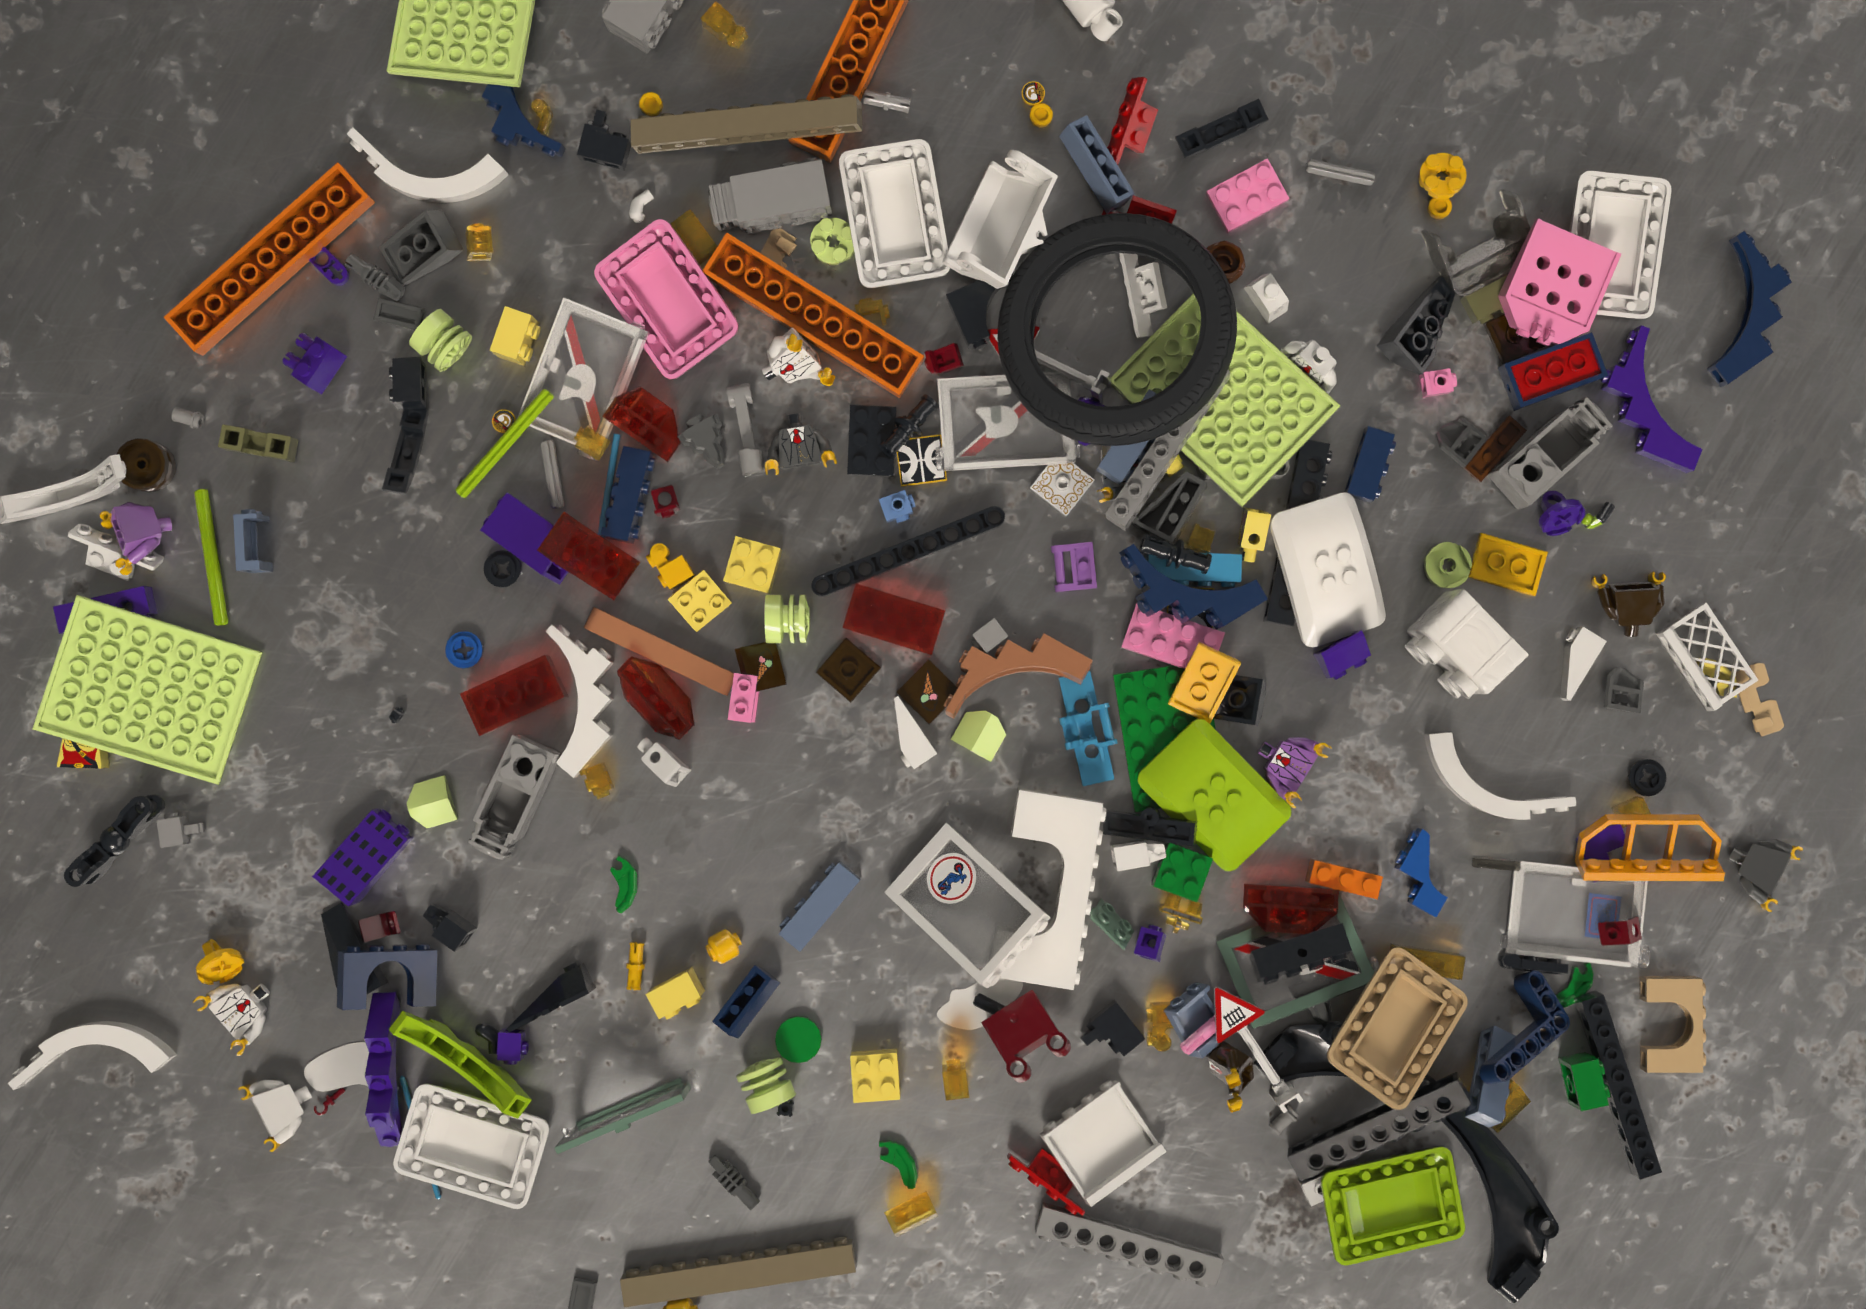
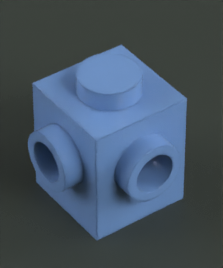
(897, 506)

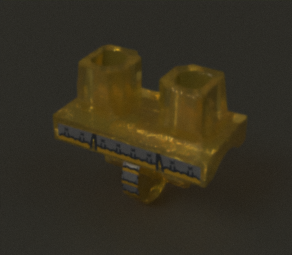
(1191, 914)

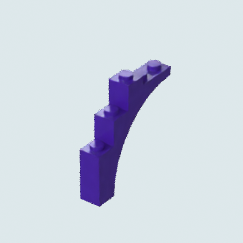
(1638, 410)
(380, 1072)

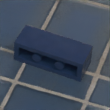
(1370, 464)
(746, 1002)

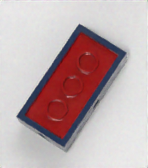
(1552, 371)

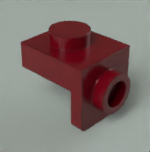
(943, 359)

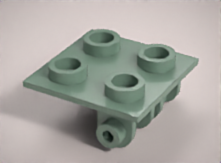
(1111, 923)

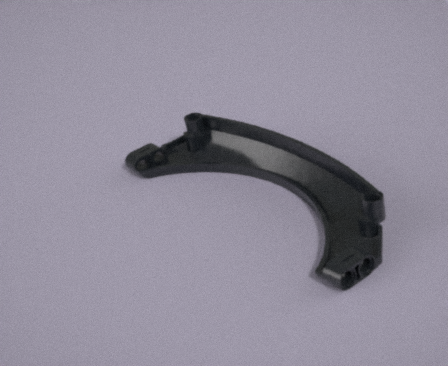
(1512, 1199)

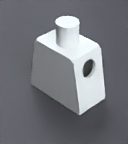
(1267, 297)
(668, 768)

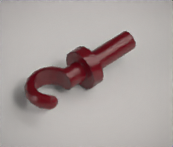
(330, 1100)

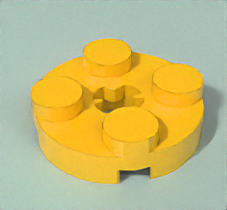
(1446, 163)

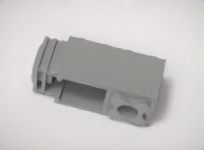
(639, 20)
(771, 197)
(1550, 453)
(513, 796)

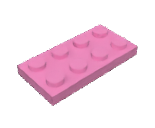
(1167, 638)

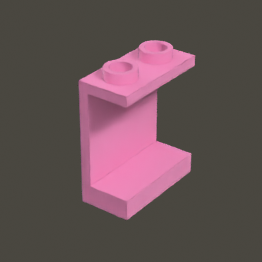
(743, 698)

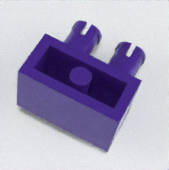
(318, 363)

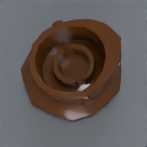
(1229, 258)

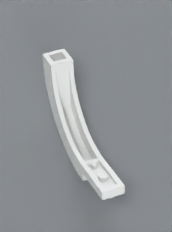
(449, 189)
(64, 495)
(1451, 772)
(127, 1037)

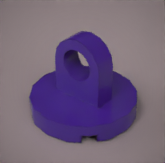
(1561, 516)

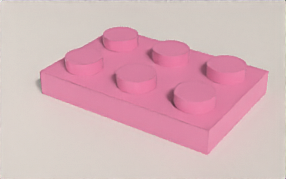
(1247, 195)

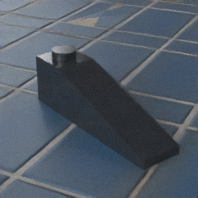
(1415, 334)
(342, 932)
(565, 989)

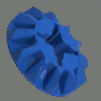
(455, 643)

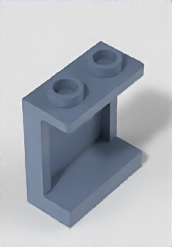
(246, 542)
(1190, 1013)

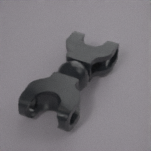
(114, 840)

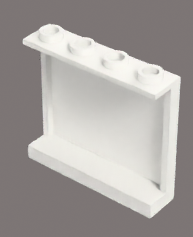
(1101, 1142)

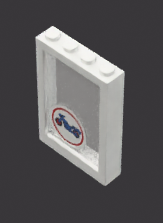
(967, 906)

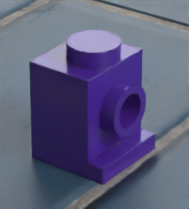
(1142, 946)

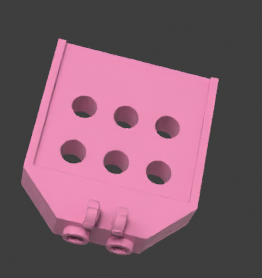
(1532, 313)

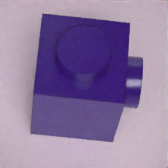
(511, 1046)

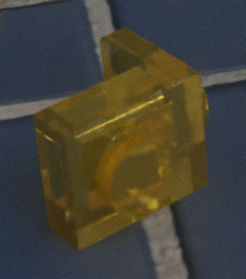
(868, 307)

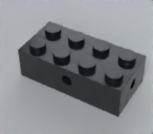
(1316, 947)

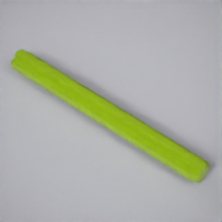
(504, 443)
(211, 557)

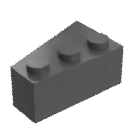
(1172, 510)

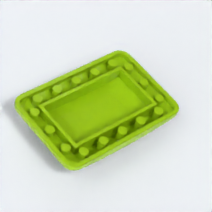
(1212, 784)
(1392, 1205)

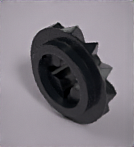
(491, 569)
(1657, 781)

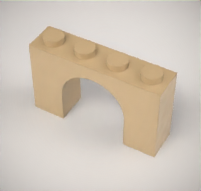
(1686, 1053)

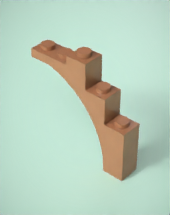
(1047, 657)

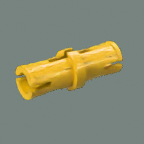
(635, 966)

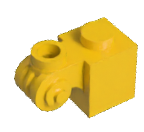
(672, 572)

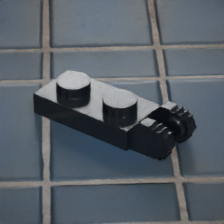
(1531, 963)

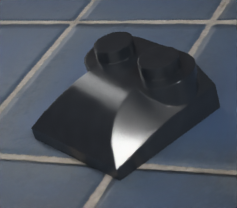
(1243, 701)

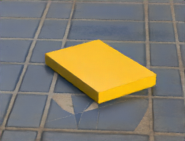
(1507, 564)
(1204, 682)

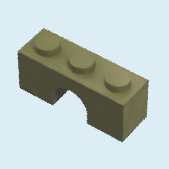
(258, 443)

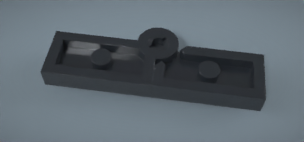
(1150, 826)

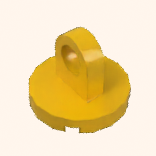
(218, 963)

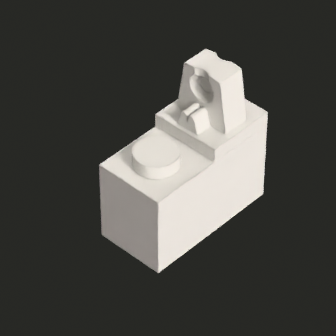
(1136, 854)

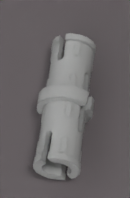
(887, 101)

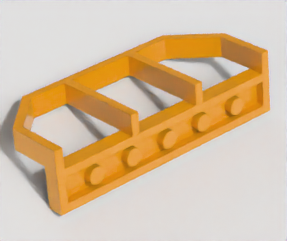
(1649, 870)

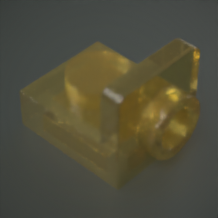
(591, 442)

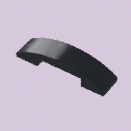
(1222, 130)
(407, 451)

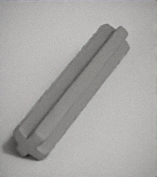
(1340, 172)
(552, 474)

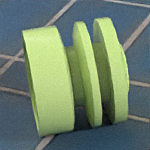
(440, 340)
(786, 618)
(766, 1085)

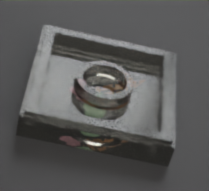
(1496, 863)

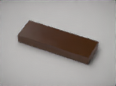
(1494, 448)

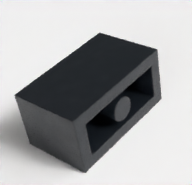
(408, 383)

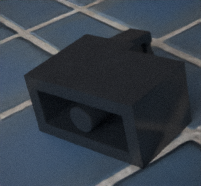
(600, 146)
(449, 927)
(1114, 1025)

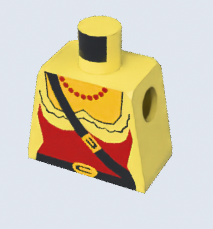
(1253, 522)
(81, 756)

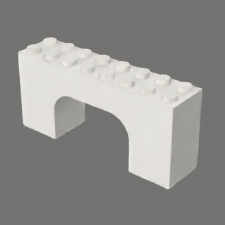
(1074, 830)

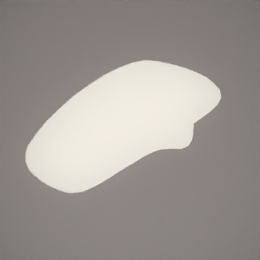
(964, 1015)
(338, 1067)

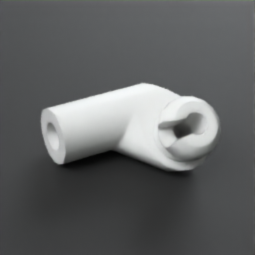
(637, 205)

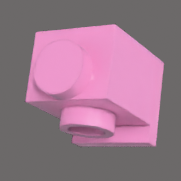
(1429, 383)

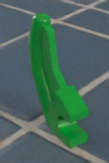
(627, 884)
(1578, 985)
(902, 1160)

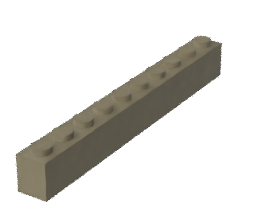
(746, 124)
(738, 1272)

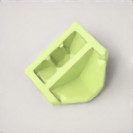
(980, 733)
(431, 802)

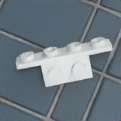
(1144, 292)
(105, 550)

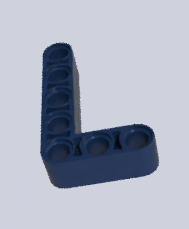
(1548, 1024)

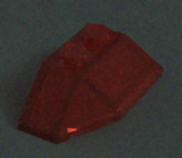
(645, 421)
(656, 697)
(1290, 907)

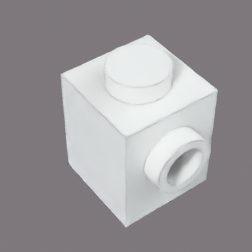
(1312, 1189)

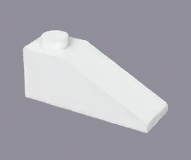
(1578, 658)
(913, 741)

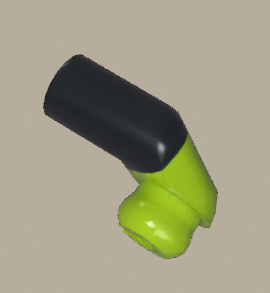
(1599, 519)

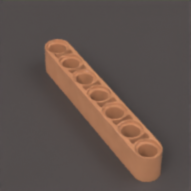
(659, 651)

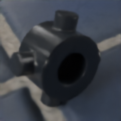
(396, 715)
(785, 1109)

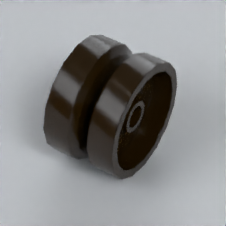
(159, 465)

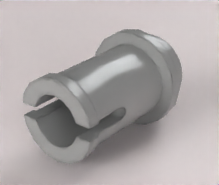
(186, 417)
(1283, 1120)

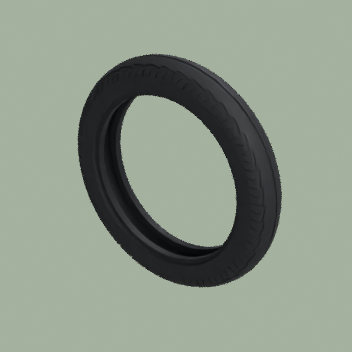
(1100, 237)

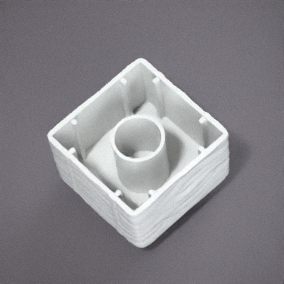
(1464, 645)

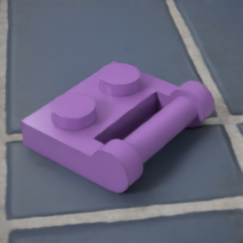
(1081, 566)

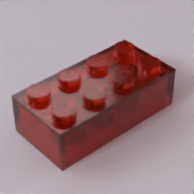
(588, 556)
(893, 619)
(514, 695)

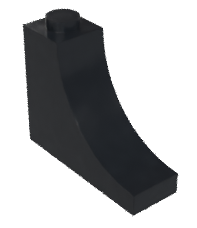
(970, 311)

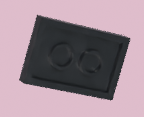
(866, 431)

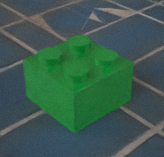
(1182, 872)
(1584, 1081)

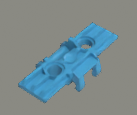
(1080, 731)

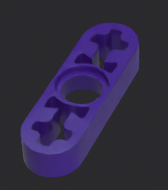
(329, 274)

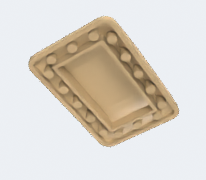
(1397, 1028)

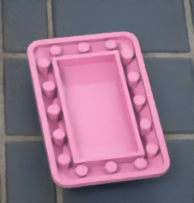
(664, 287)

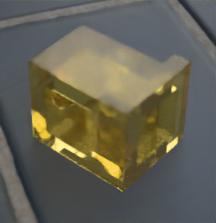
(479, 251)
(598, 780)

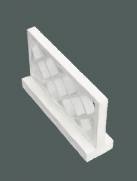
(1694, 673)

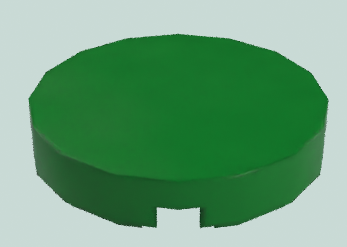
(798, 1039)

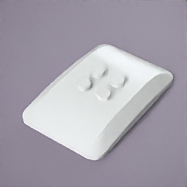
(894, 213)
(1631, 219)
(1328, 569)
(471, 1146)

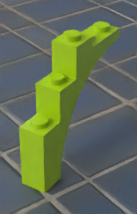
(465, 1059)

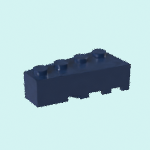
(629, 495)

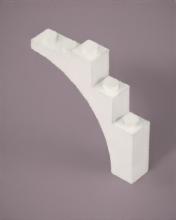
(588, 669)

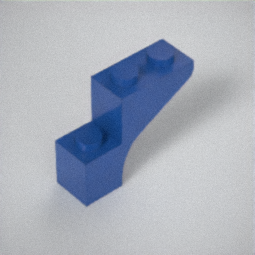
(1415, 863)

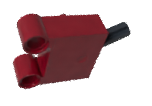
(1020, 1030)

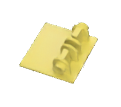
(699, 600)

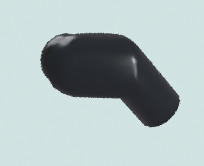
(490, 1034)

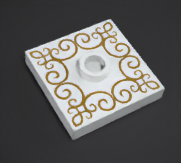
(1062, 486)

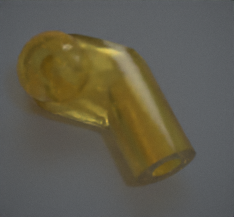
(544, 113)

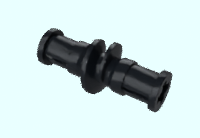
(908, 425)
(1175, 553)

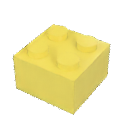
(515, 336)
(752, 565)
(675, 993)
(875, 1075)

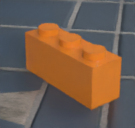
(1343, 878)

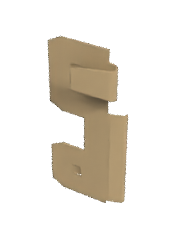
(778, 245)
(1766, 713)

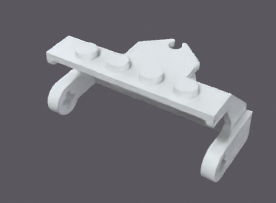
(1001, 220)

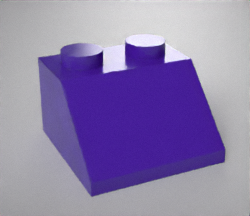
(1343, 654)

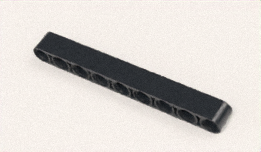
(920, 551)

